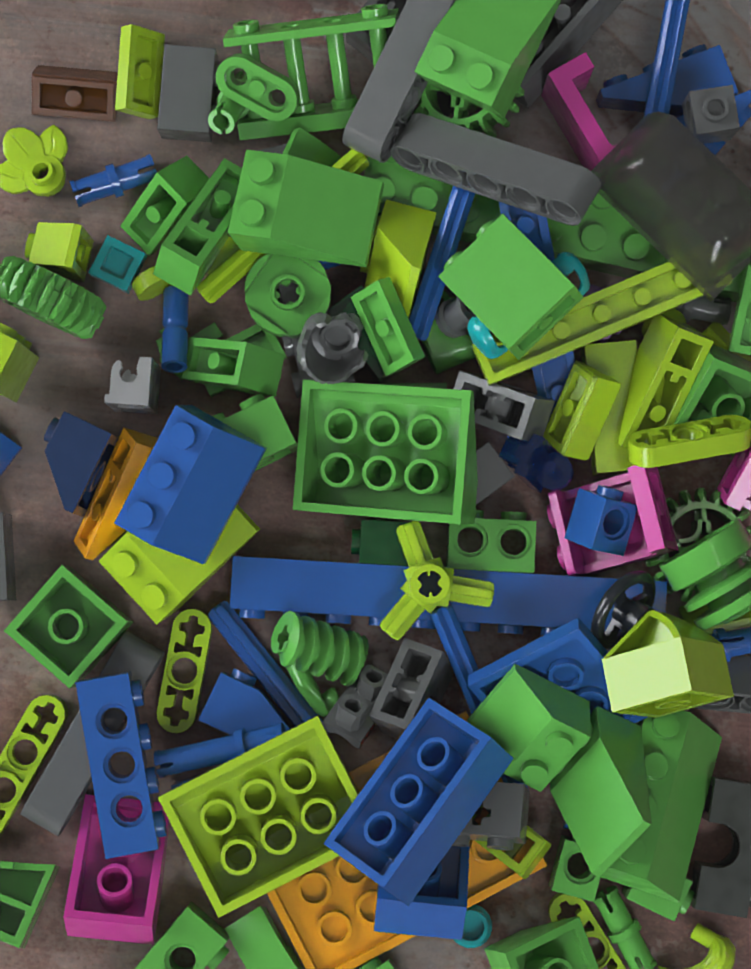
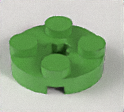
(263, 299)

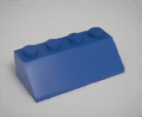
(419, 800)

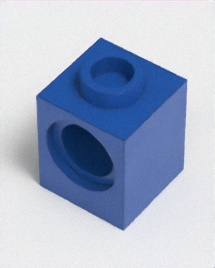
(601, 520)

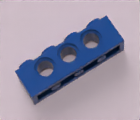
(119, 833)

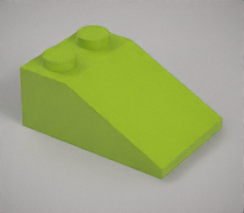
(166, 581)

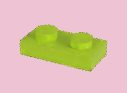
(139, 71)

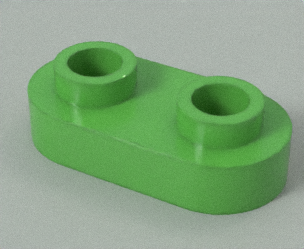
(257, 90)

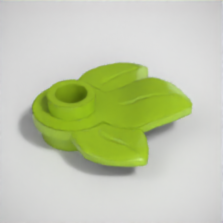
(29, 157)

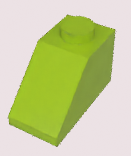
(60, 249)

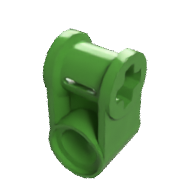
(445, 351)

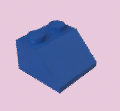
(438, 906)

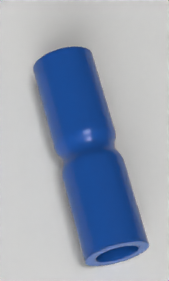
(174, 333)

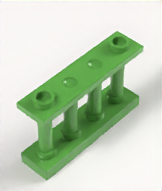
(309, 115)

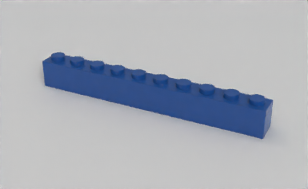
(374, 589)

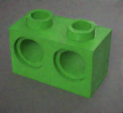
(491, 554)

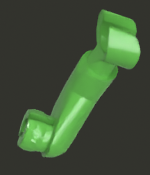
(308, 688)

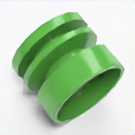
(716, 572)

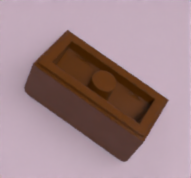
(74, 93)

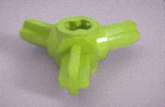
(452, 587)

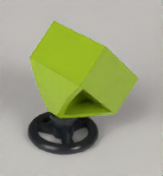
(656, 658)

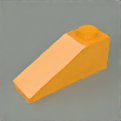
(123, 468)

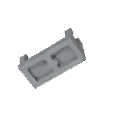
(135, 392)

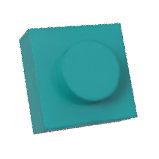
(117, 264)

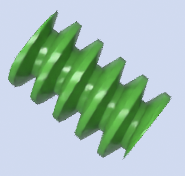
(320, 647)

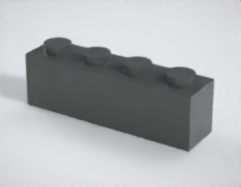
(567, 33)

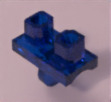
(537, 463)

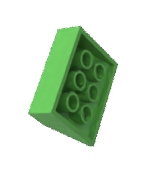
(387, 452)

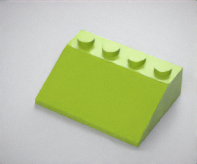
(262, 815)

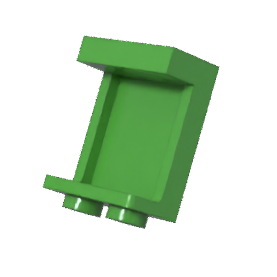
(510, 285)

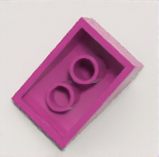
(114, 895)

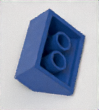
(190, 484)

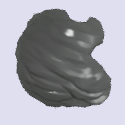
(330, 347)

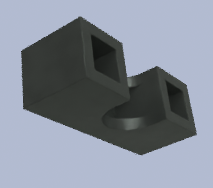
(726, 884)

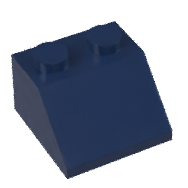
(77, 459)

